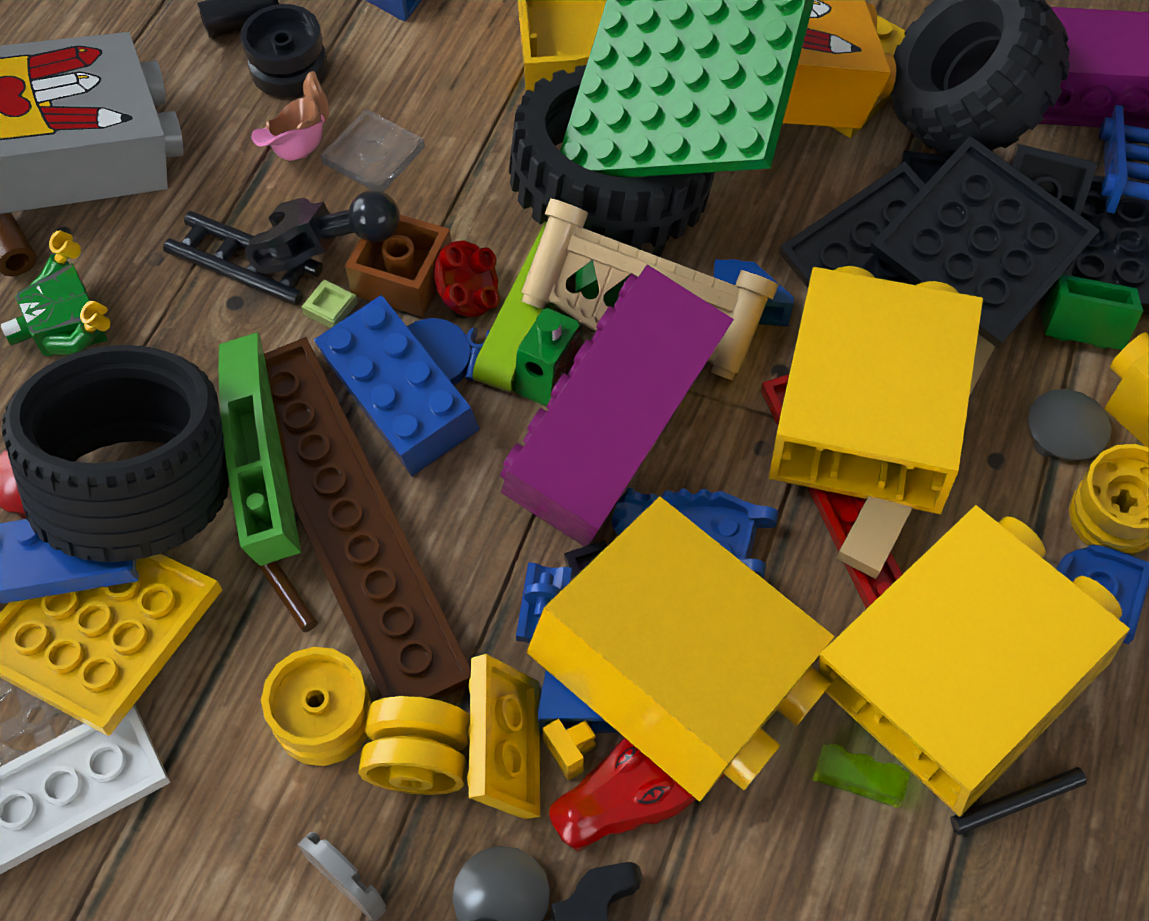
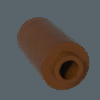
(15, 250)

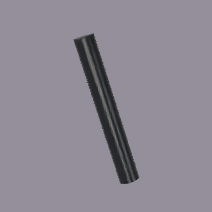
(1018, 800)

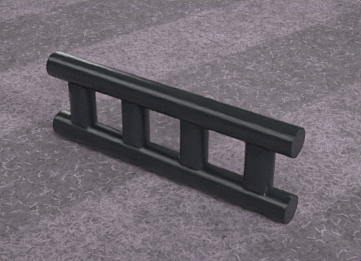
(220, 262)

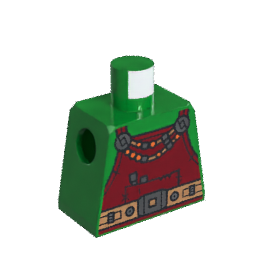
(548, 345)

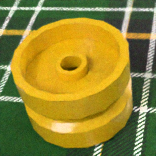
(317, 705)
(415, 745)

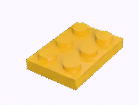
(504, 738)

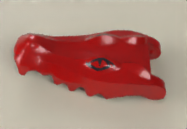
(617, 798)

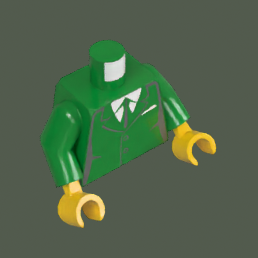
(58, 306)

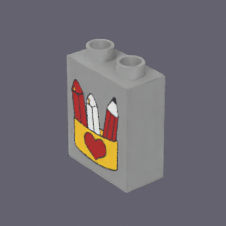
(81, 122)

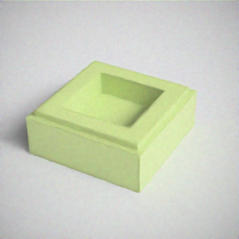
(329, 304)

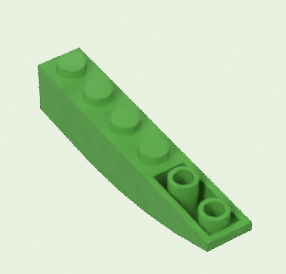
(255, 453)

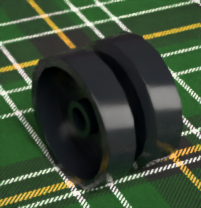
(283, 48)

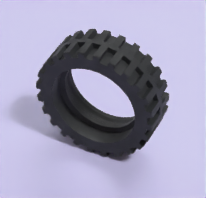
(617, 207)

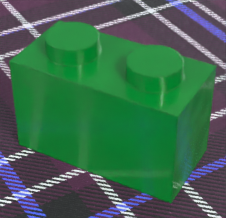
(1091, 312)

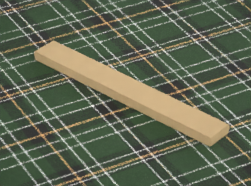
(883, 520)

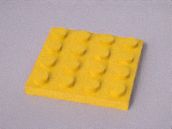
(103, 644)

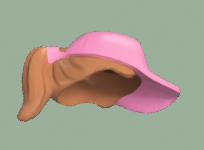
(299, 124)

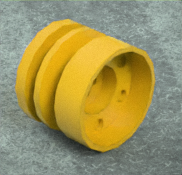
(1113, 500)

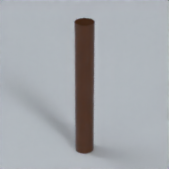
(288, 595)

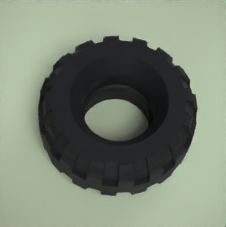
(979, 71)

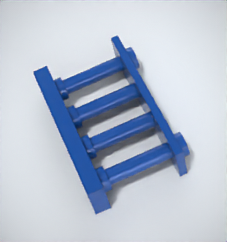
(1115, 155)

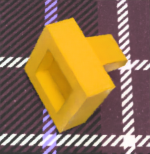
(569, 746)

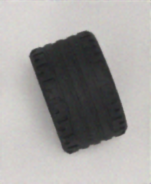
(126, 505)

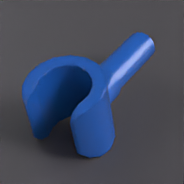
(471, 338)

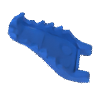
(718, 514)

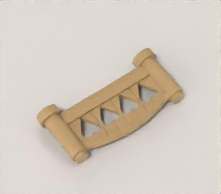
(569, 247)

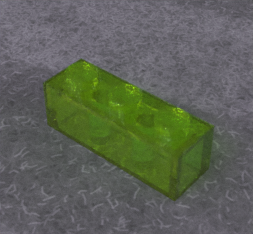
(861, 775)

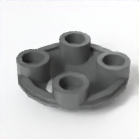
(1068, 425)
(501, 886)

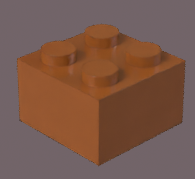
(399, 266)

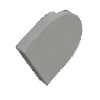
(342, 875)

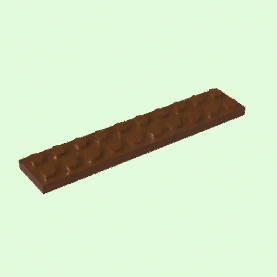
(359, 537)

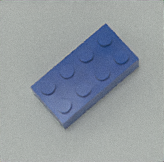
(397, 385)

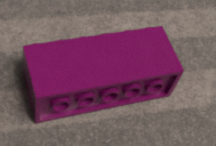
(1105, 68)
(612, 404)

